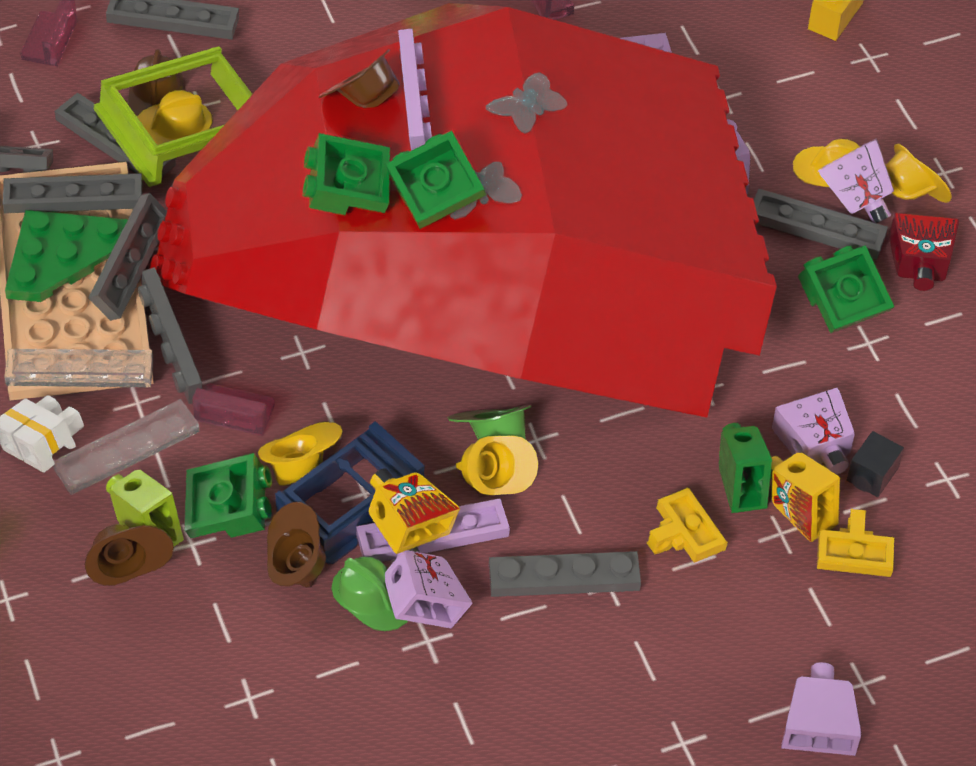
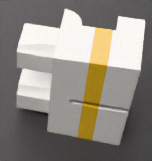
(38, 431)

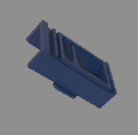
(382, 452)

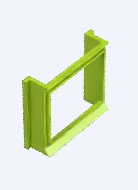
(130, 132)

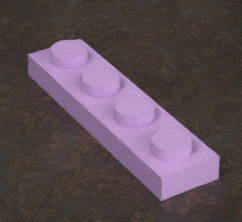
(414, 82)
(473, 525)

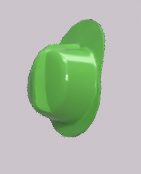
(494, 421)
(363, 592)

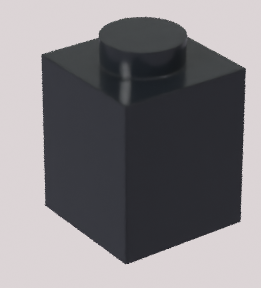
(875, 464)

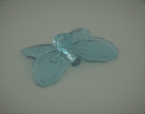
(528, 103)
(495, 185)

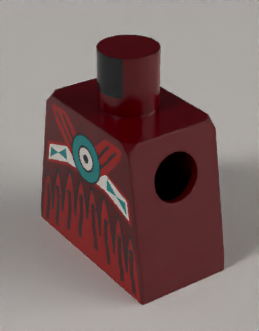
(922, 247)

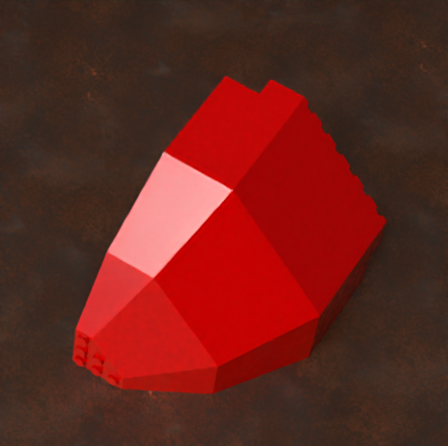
(602, 279)

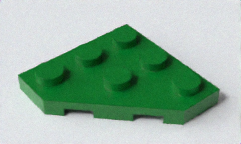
(58, 251)

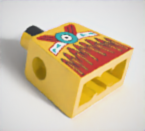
(805, 494)
(410, 510)

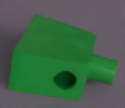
(744, 451)

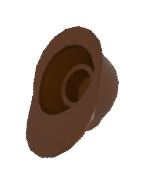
(368, 86)
(151, 92)
(294, 546)
(126, 553)

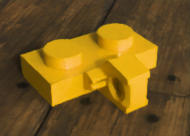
(686, 527)
(855, 549)

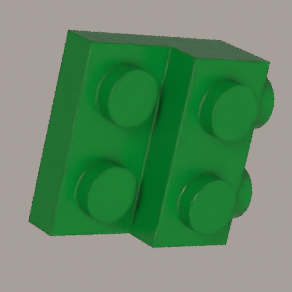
(346, 175)
(435, 179)
(845, 288)
(227, 497)

